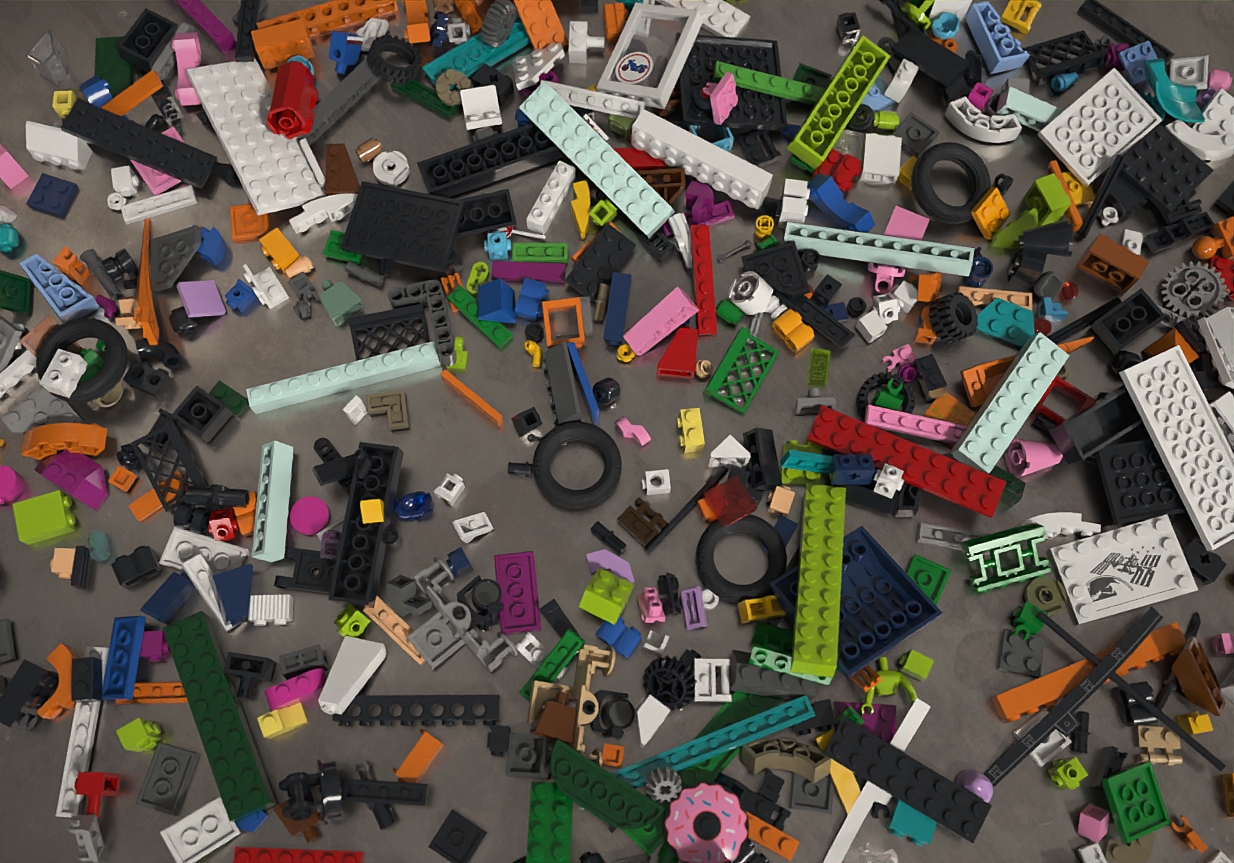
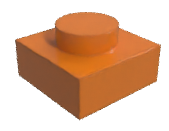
(122, 478)
(612, 755)

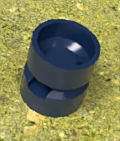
(979, 272)

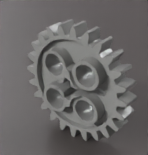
(1207, 300)

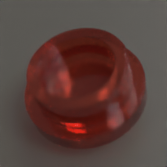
(1069, 290)
(1043, 326)

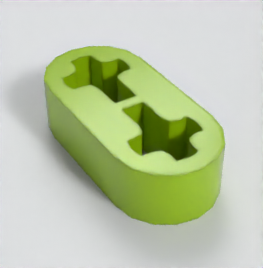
(473, 278)

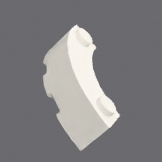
(979, 126)
(1203, 145)

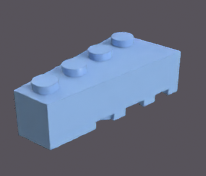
(993, 38)
(62, 295)

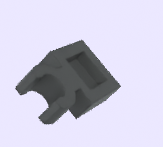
(302, 287)

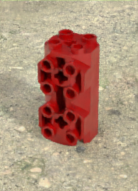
(292, 101)

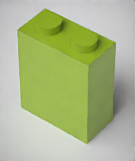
(44, 517)

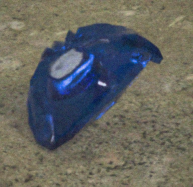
(413, 505)

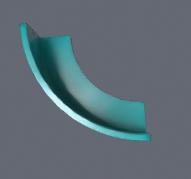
(1174, 98)

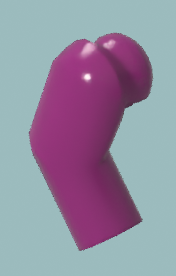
(109, 306)

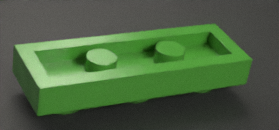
(540, 252)

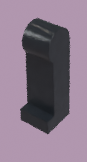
(557, 618)

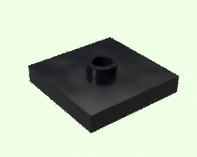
(457, 838)

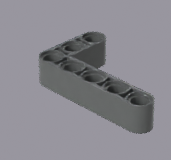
(427, 297)

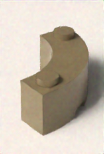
(787, 755)

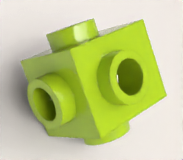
(351, 622)
(1067, 773)

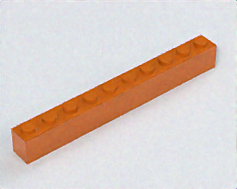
(1061, 682)

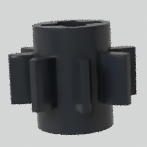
(127, 456)

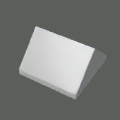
(729, 454)

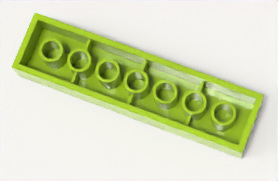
(838, 102)

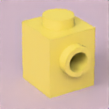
(63, 102)

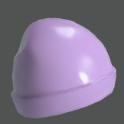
(975, 783)

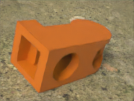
(925, 333)

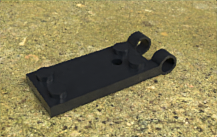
(302, 577)

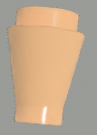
(302, 264)

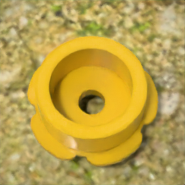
(625, 348)

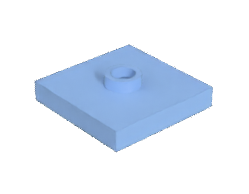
(875, 97)

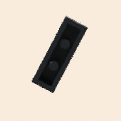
(763, 459)
(864, 495)

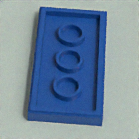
(583, 383)
(123, 658)

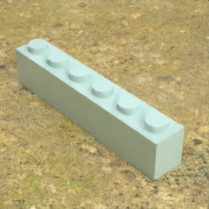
(272, 502)

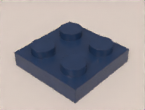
(52, 195)

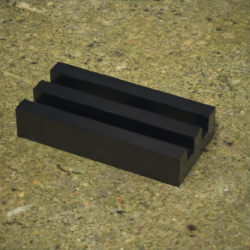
(80, 567)

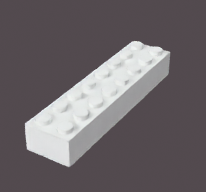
(700, 159)

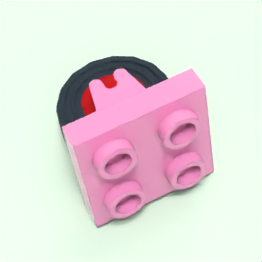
(717, 96)

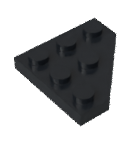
(779, 268)

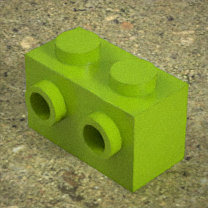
(139, 735)

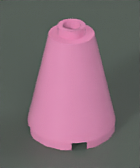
(1030, 456)

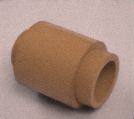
(369, 150)

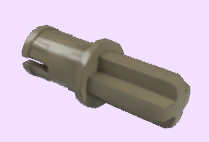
(602, 301)

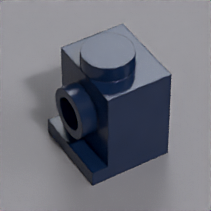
(458, 562)

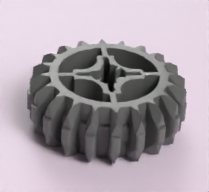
(498, 22)

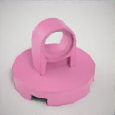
(885, 273)

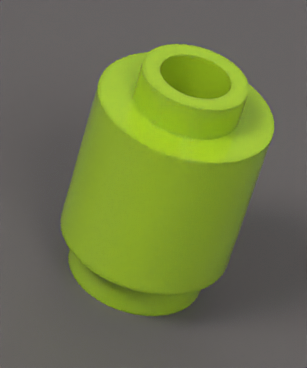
(885, 120)

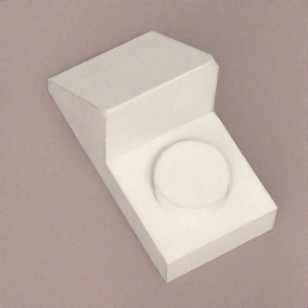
(472, 526)

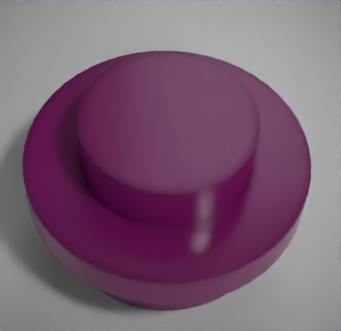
(907, 371)

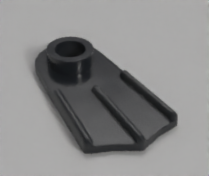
(894, 61)

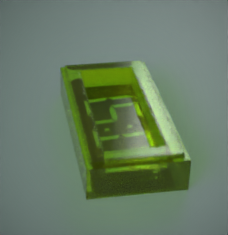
(819, 367)

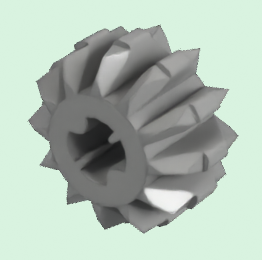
(663, 784)

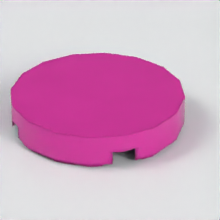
(309, 515)

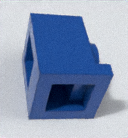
(240, 296)

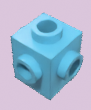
(497, 245)

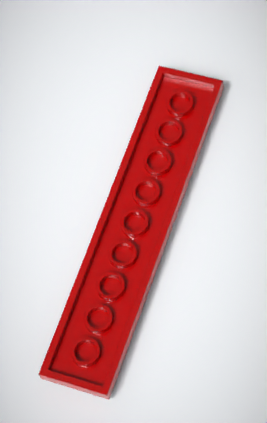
(920, 465)

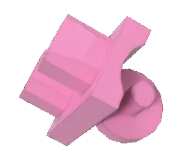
(650, 605)

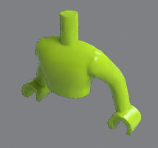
(888, 686)

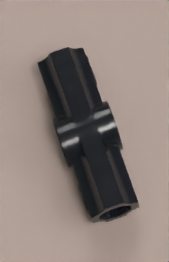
(217, 496)

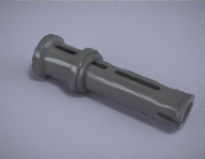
(96, 268)

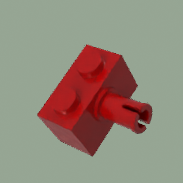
(96, 786)

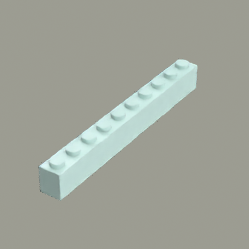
(881, 249)
(343, 377)

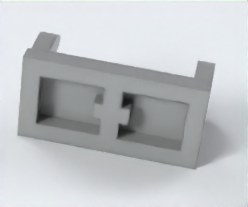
(88, 836)

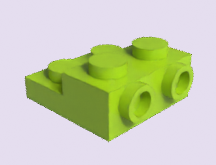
(799, 477)

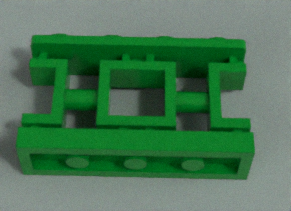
(1002, 542)
(771, 648)

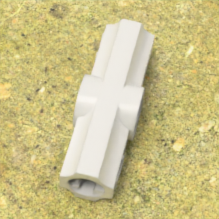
(682, 237)

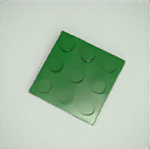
(1135, 801)

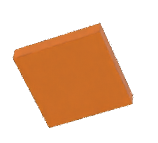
(247, 224)

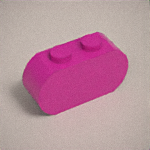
(10, 484)
(296, 689)

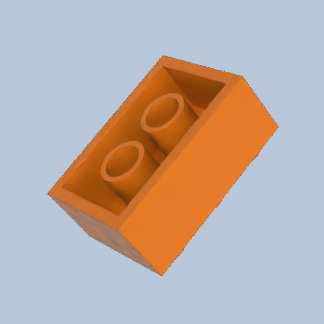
(281, 42)

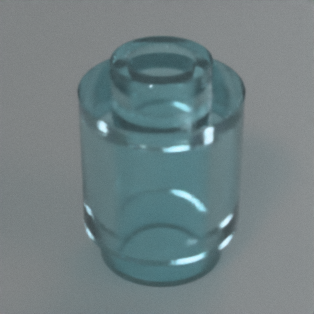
(99, 545)

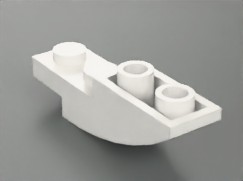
(317, 210)
(1064, 523)

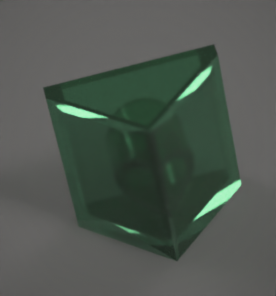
(1013, 488)

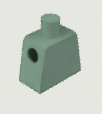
(340, 301)

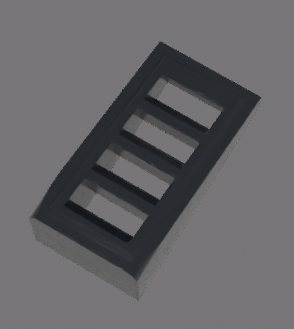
(660, 255)

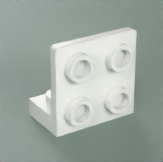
(480, 107)
(266, 287)

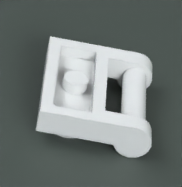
(706, 683)

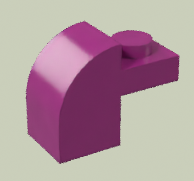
(700, 198)

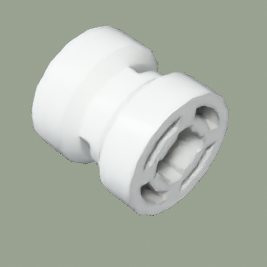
(775, 308)

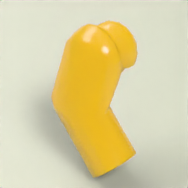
(536, 351)

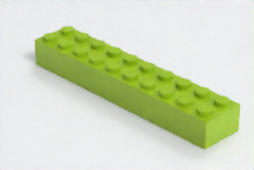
(819, 581)

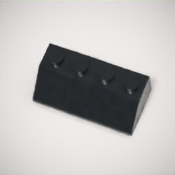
(487, 213)

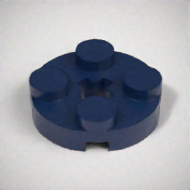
(437, 30)

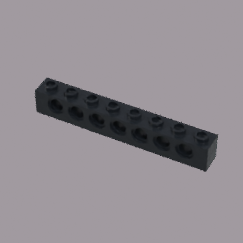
(491, 715)

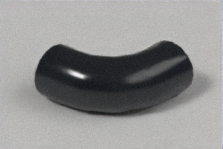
(164, 350)

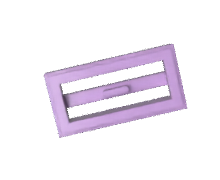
(700, 605)

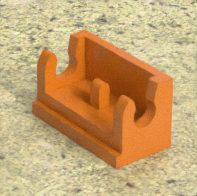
(70, 266)

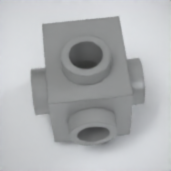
(457, 37)

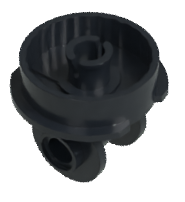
(298, 791)

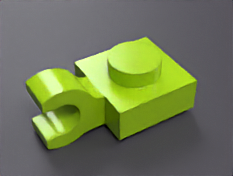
(462, 356)

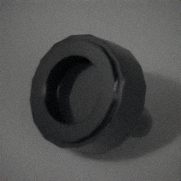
(1005, 184)

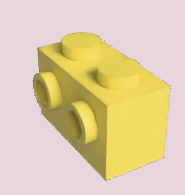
(691, 430)

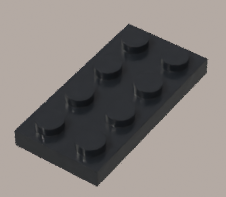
(600, 261)

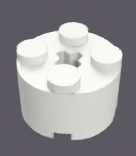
(750, 293)

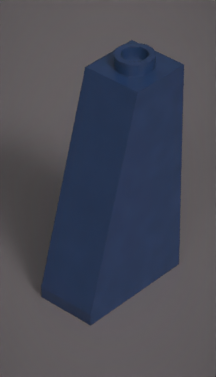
(617, 308)

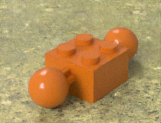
(1223, 234)

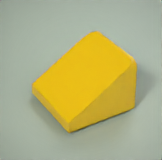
(372, 511)

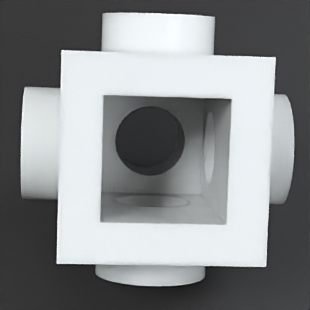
(886, 307)
(888, 480)

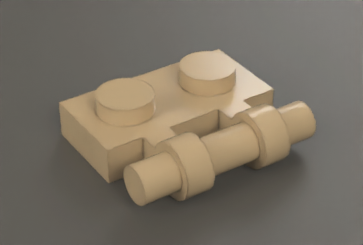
(1157, 737)

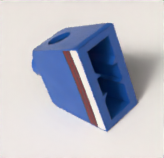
(345, 49)

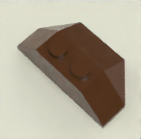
(665, 182)
(1198, 677)

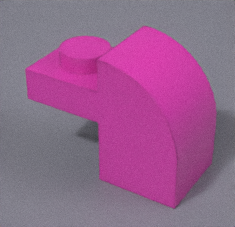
(980, 95)

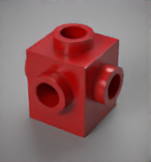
(223, 524)

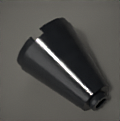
(1049, 239)

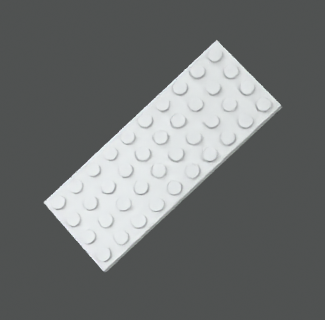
(267, 164)
(1187, 441)

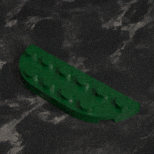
(600, 790)

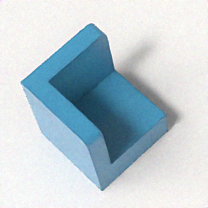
(1050, 310)

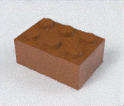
(1112, 263)

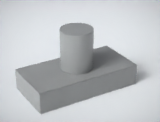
(813, 403)

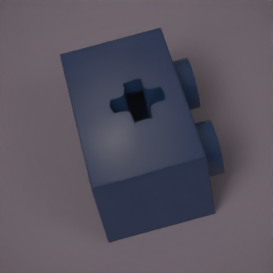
(851, 469)

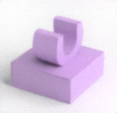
(1204, 97)

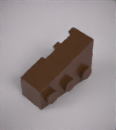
(340, 174)

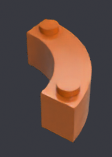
(417, 24)
(75, 437)

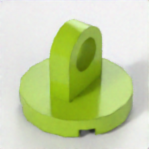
(917, 15)

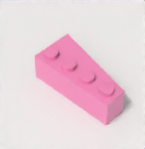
(660, 321)

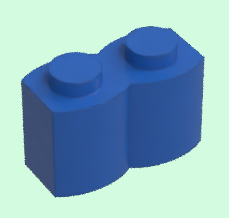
(530, 299)
(620, 637)

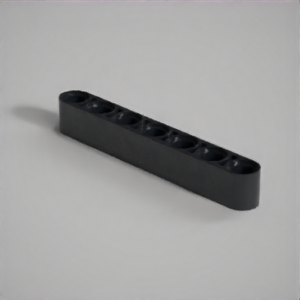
(333, 454)

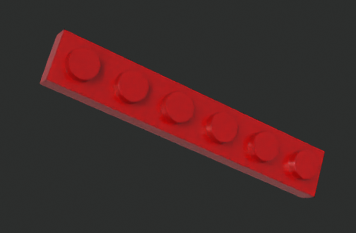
(703, 279)
(280, 855)

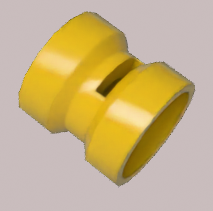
(763, 227)

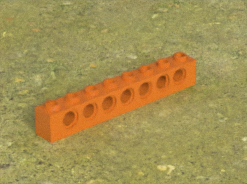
(335, 14)

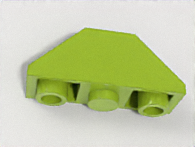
(1009, 236)

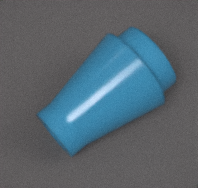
(1063, 81)

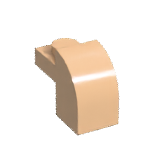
(127, 310)

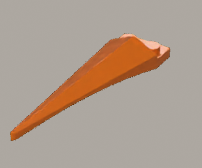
(144, 309)
(983, 377)

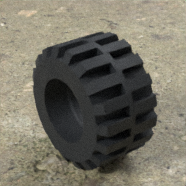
(953, 317)

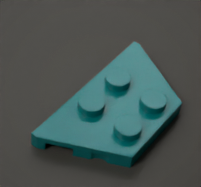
(1006, 322)

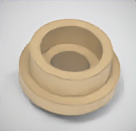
(703, 368)

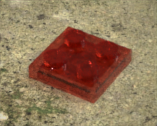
(730, 501)

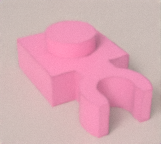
(899, 357)

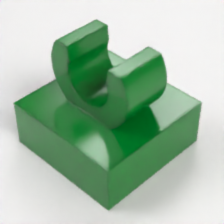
(851, 715)

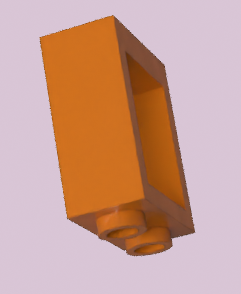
(562, 305)

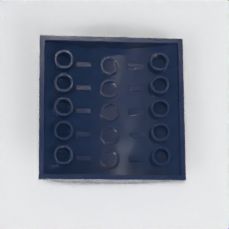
(876, 602)

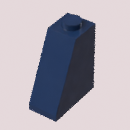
(233, 593)
(169, 598)

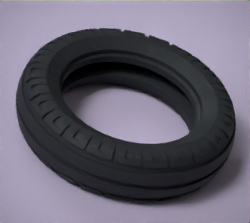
(923, 189)
(78, 329)
(577, 498)
(735, 592)

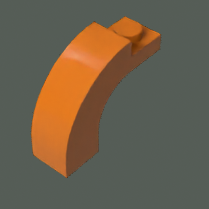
(61, 659)

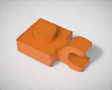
(1192, 838)

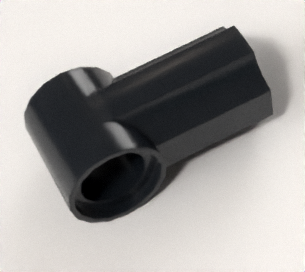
(383, 813)

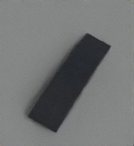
(1179, 232)

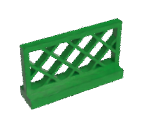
(730, 359)

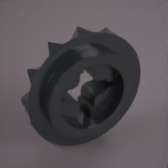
(868, 116)

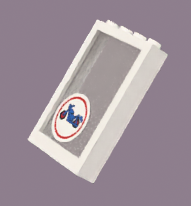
(650, 53)

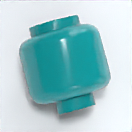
(8, 238)

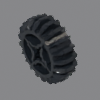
(665, 670)

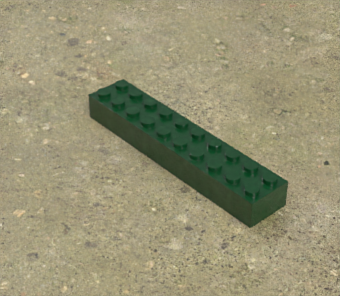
(219, 717)

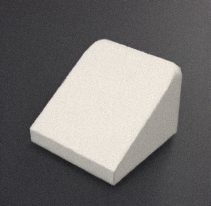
(6, 215)

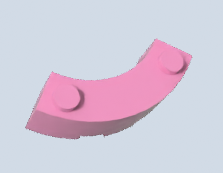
(188, 56)

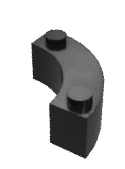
(908, 498)

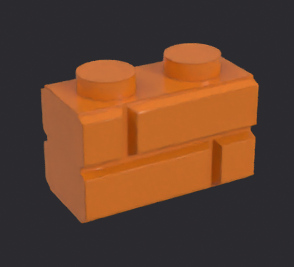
(614, 21)

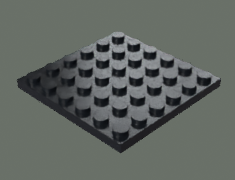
(753, 107)

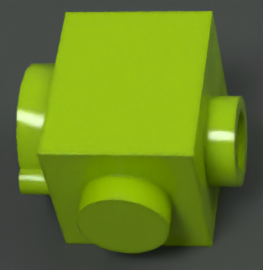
(603, 212)

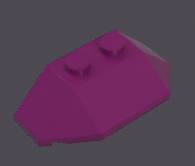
(76, 475)

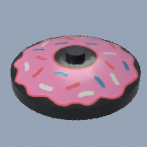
(706, 824)

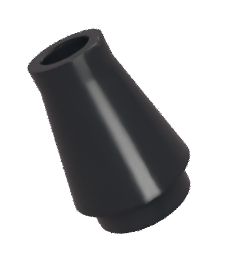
(226, 171)

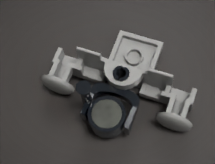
(437, 641)

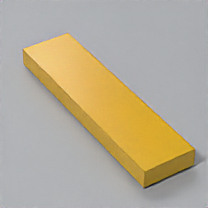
(842, 777)

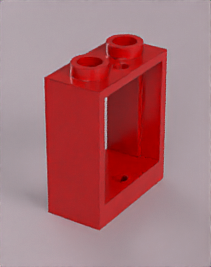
(1068, 391)

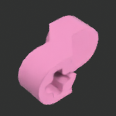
(633, 431)

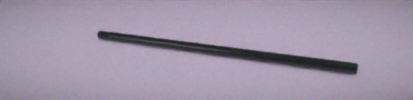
(1133, 693)

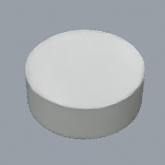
(710, 599)

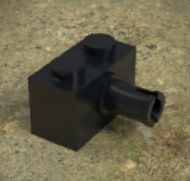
(248, 669)

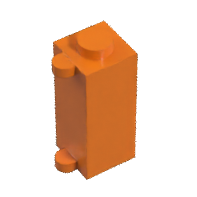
(419, 759)

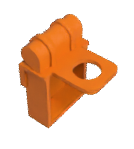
(928, 285)

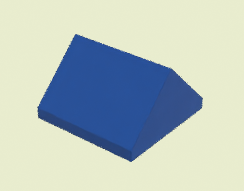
(496, 302)

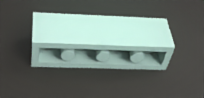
(1027, 109)

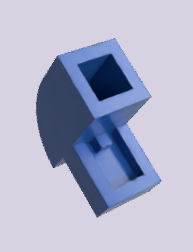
(212, 246)

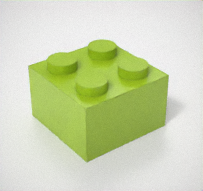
(1049, 198)
(606, 596)

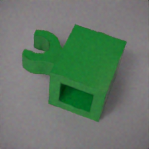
(889, 397)
(1026, 620)

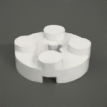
(393, 177)

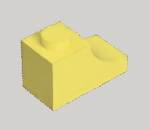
(282, 720)

